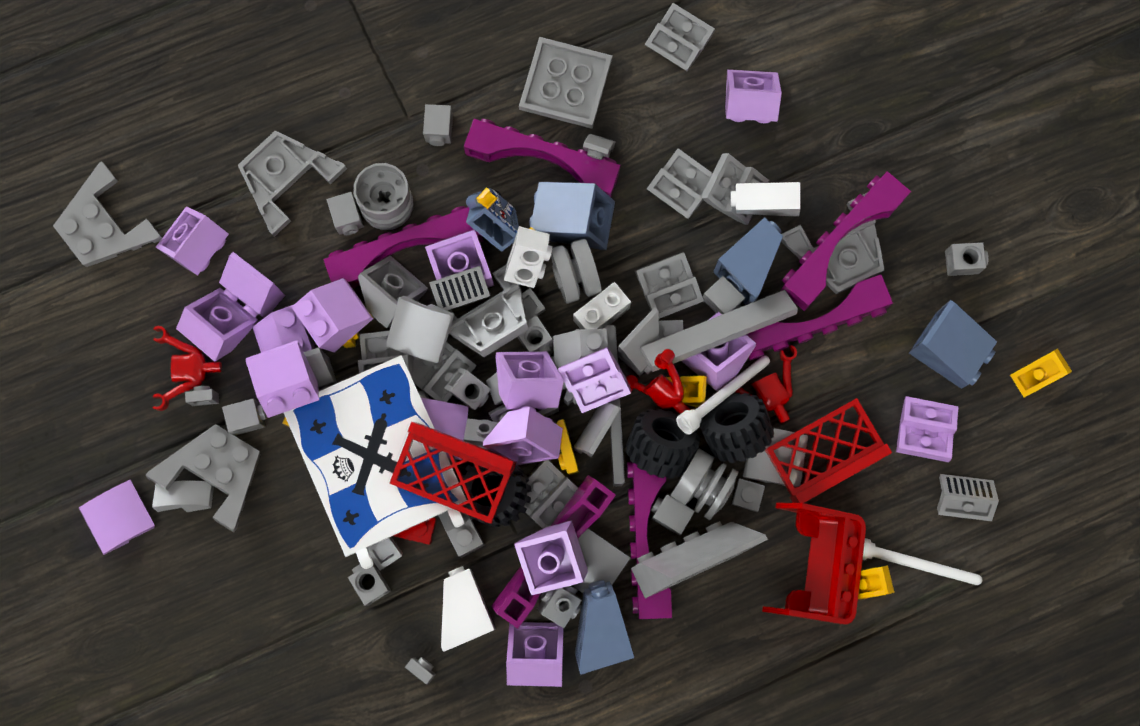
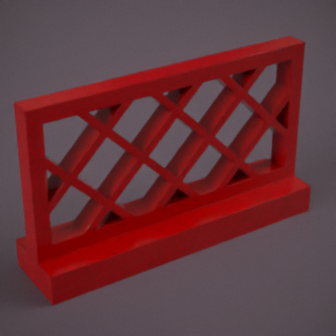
(460, 449)
(839, 472)

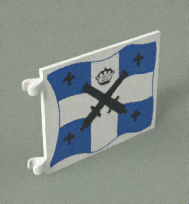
(353, 448)

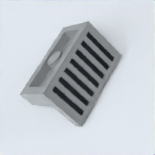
(460, 288)
(967, 497)

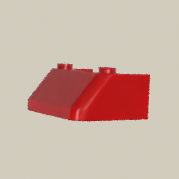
(832, 565)

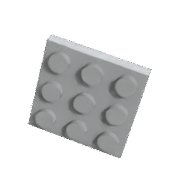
(565, 82)

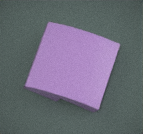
(595, 380)
(447, 418)
(927, 429)
(116, 517)

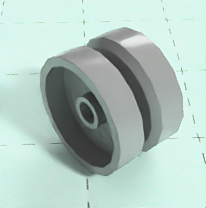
(573, 271)

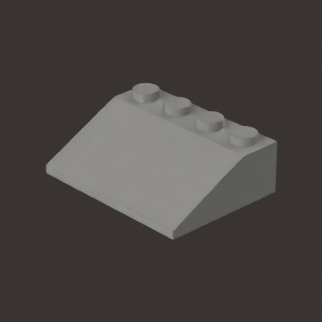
(693, 556)

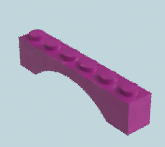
(493, 142)
(880, 202)
(364, 255)
(864, 299)
(642, 496)
(583, 510)

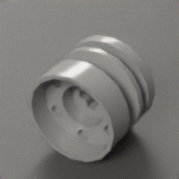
(382, 183)
(705, 484)

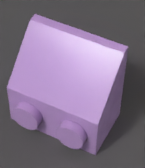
(752, 96)
(192, 240)
(457, 256)
(250, 287)
(332, 314)
(215, 324)
(280, 329)
(723, 361)
(283, 379)
(528, 380)
(525, 437)
(552, 558)
(535, 654)

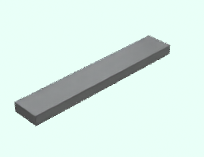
(722, 328)
(615, 428)

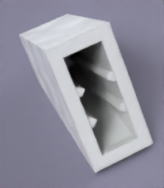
(767, 198)
(463, 610)

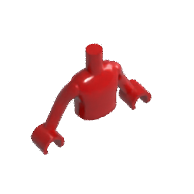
(184, 368)
(660, 389)
(772, 391)

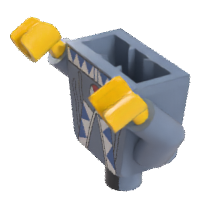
(493, 217)

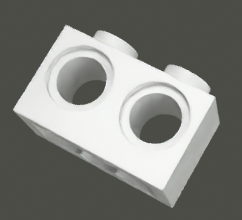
(527, 257)
(602, 309)

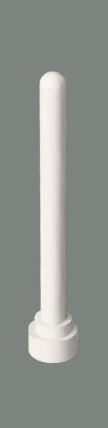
(691, 419)
(924, 565)

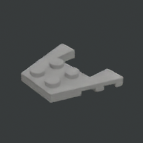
(276, 167)
(92, 230)
(853, 258)
(493, 321)
(220, 461)

